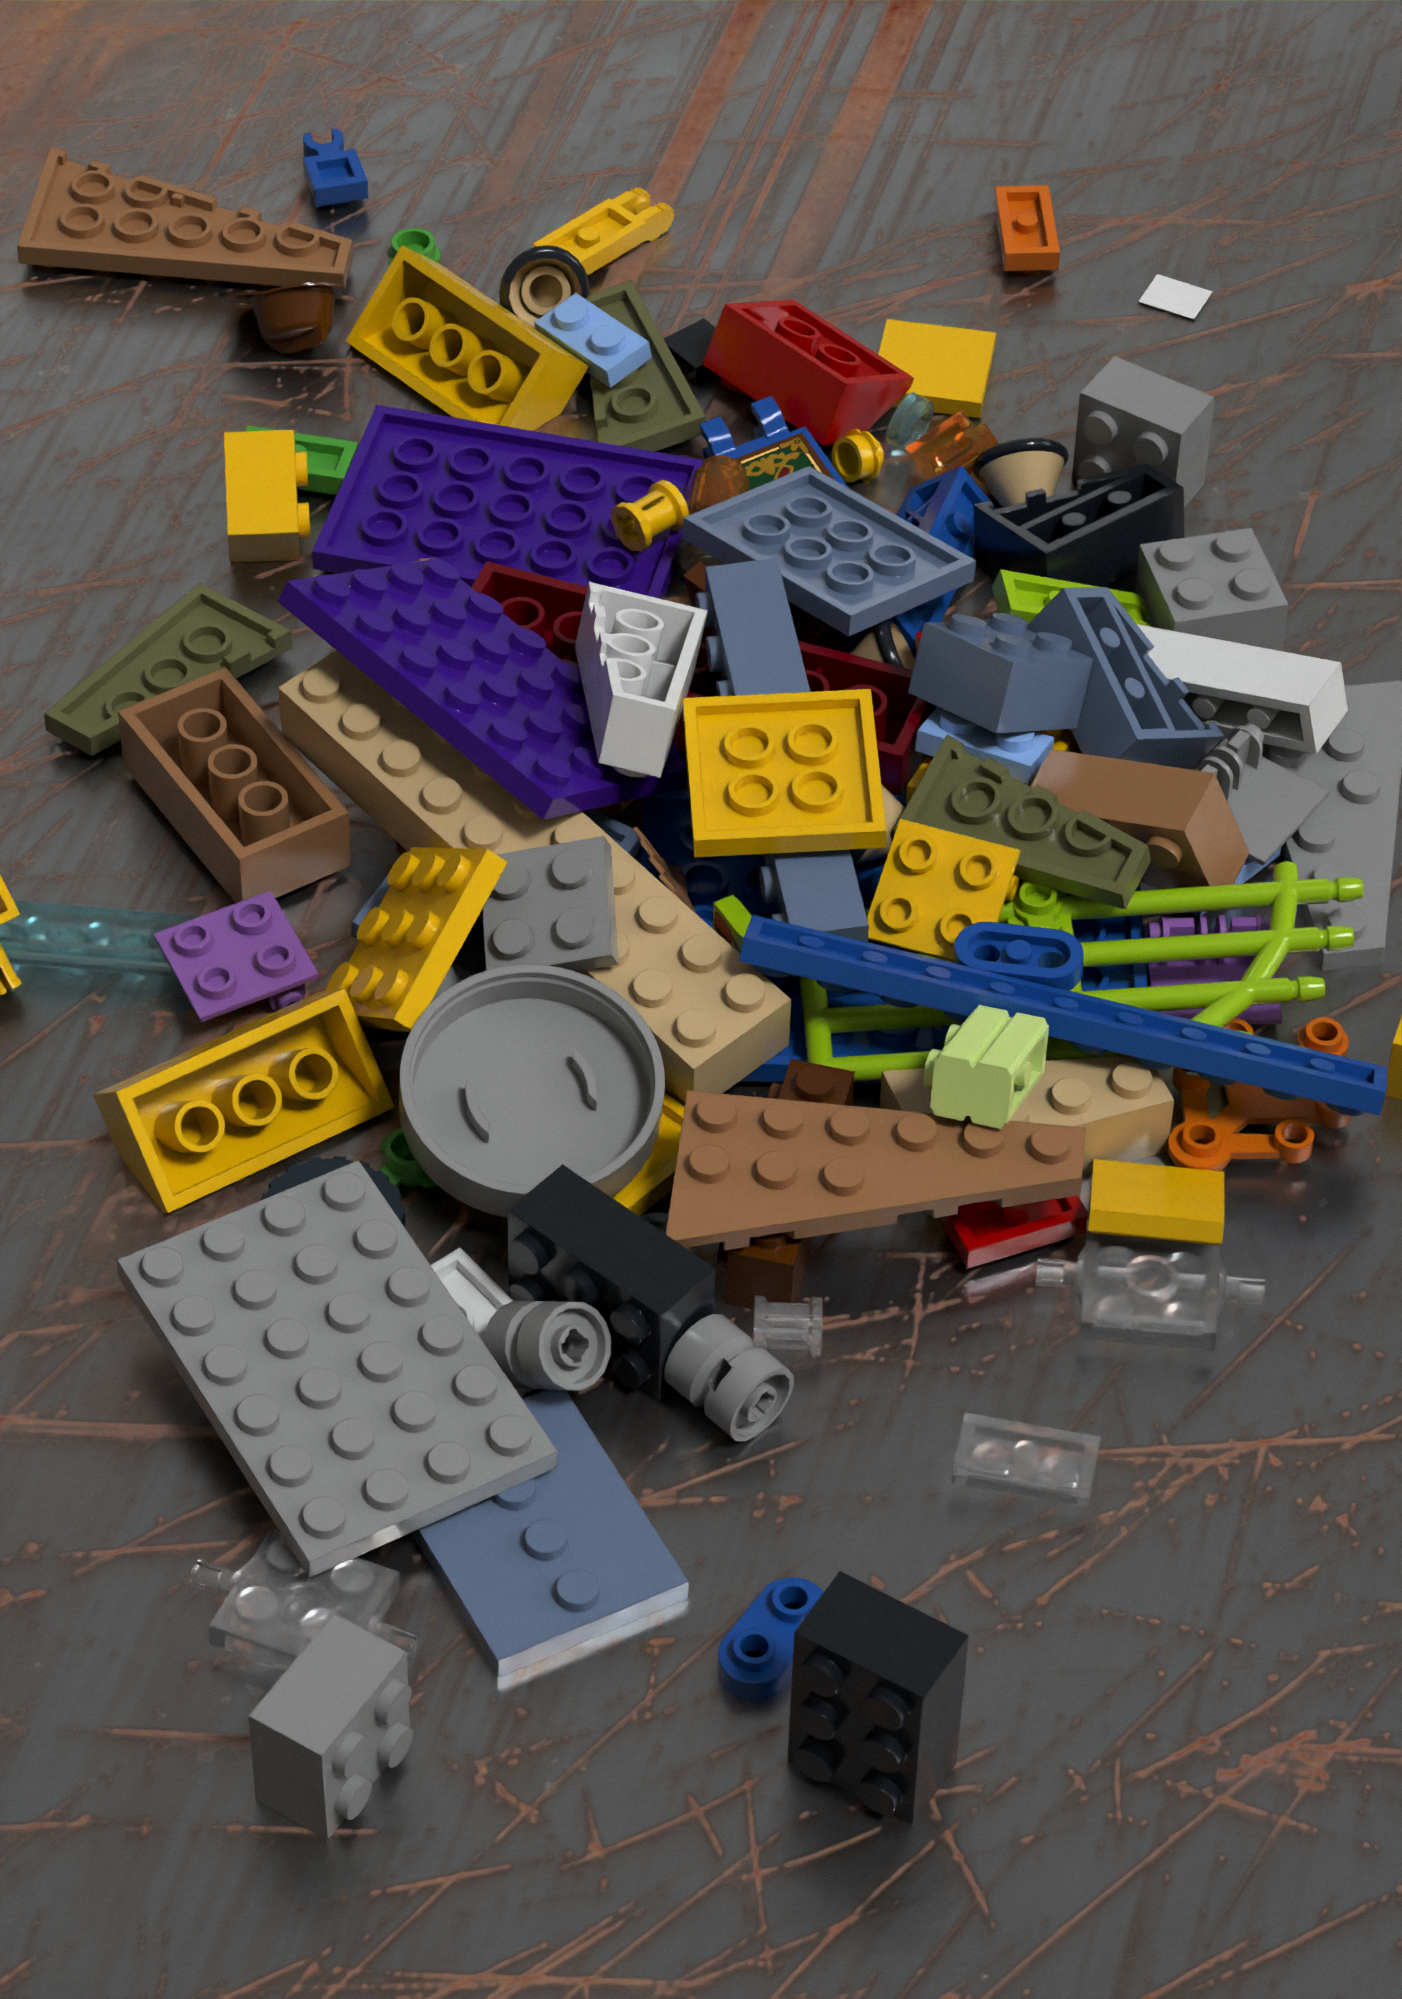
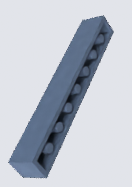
(760, 654)

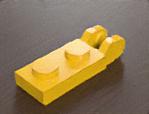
(611, 229)

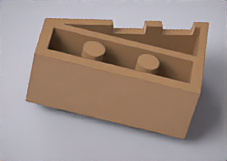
(1165, 807)

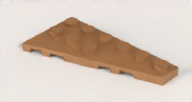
(160, 229)
(841, 1168)

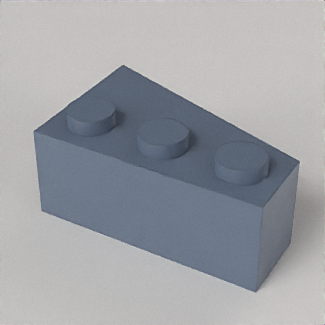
(1128, 701)

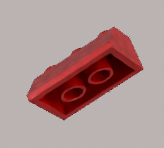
(805, 365)

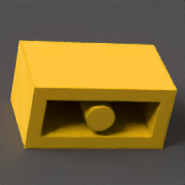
(262, 496)

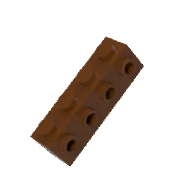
(776, 1262)

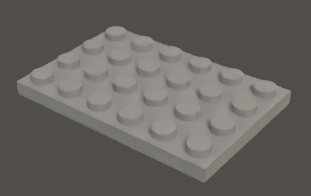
(336, 1367)

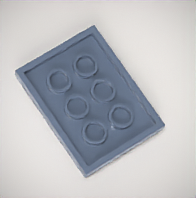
(833, 548)
(553, 1553)

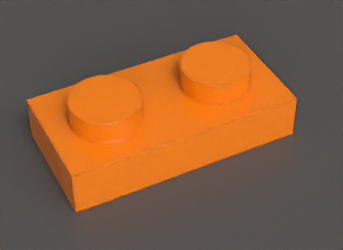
(1026, 228)

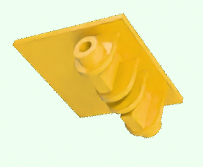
(938, 887)

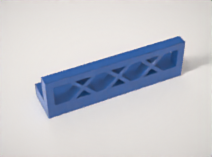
(945, 511)

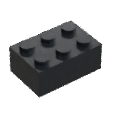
(590, 1249)
(876, 1698)

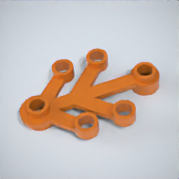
(1213, 1142)

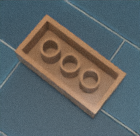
(235, 787)

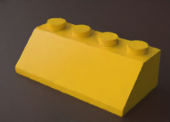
(463, 347)
(245, 1100)

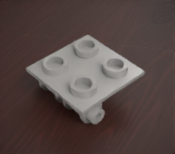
(1261, 794)

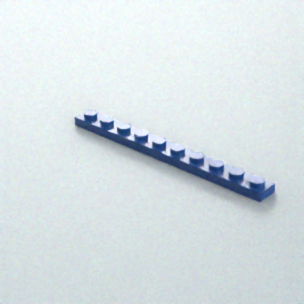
(1084, 1020)

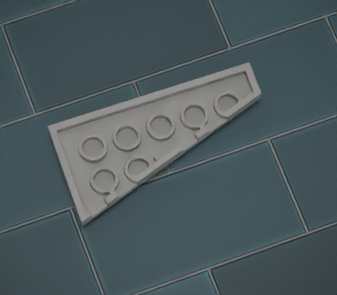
(1356, 823)

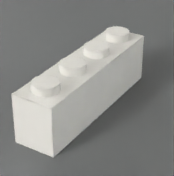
(1234, 684)

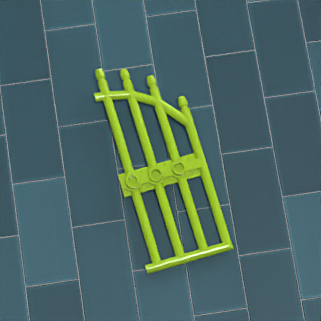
(1054, 909)

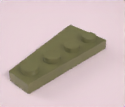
(652, 403)
(181, 645)
(1056, 844)

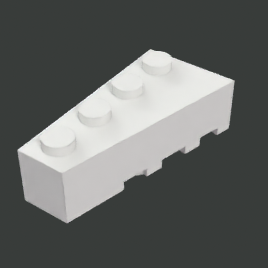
(634, 673)

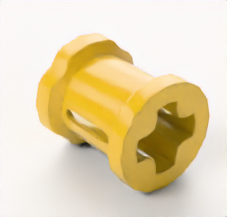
(649, 515)

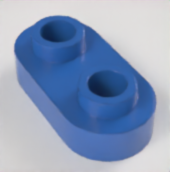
(1022, 953)
(769, 1630)

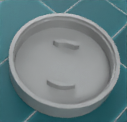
(528, 1077)

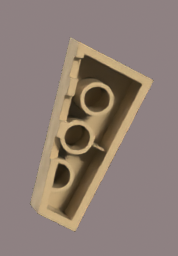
(1113, 1097)

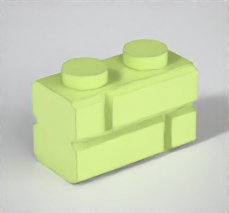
(987, 1066)

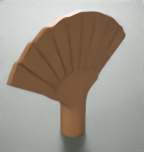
(671, 876)

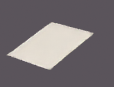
(1175, 296)

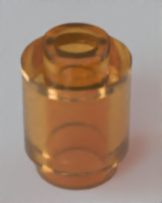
(716, 481)

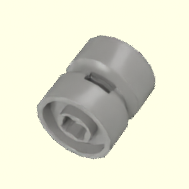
(549, 1344)
(729, 1377)

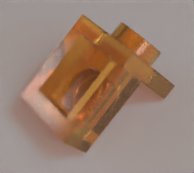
(950, 446)

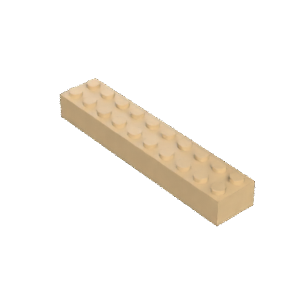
(685, 980)

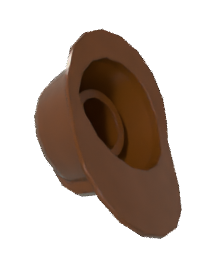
(293, 315)

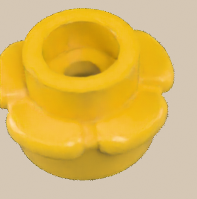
(857, 456)

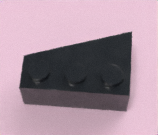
(1082, 533)

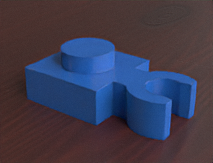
(331, 172)

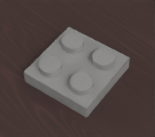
(553, 908)

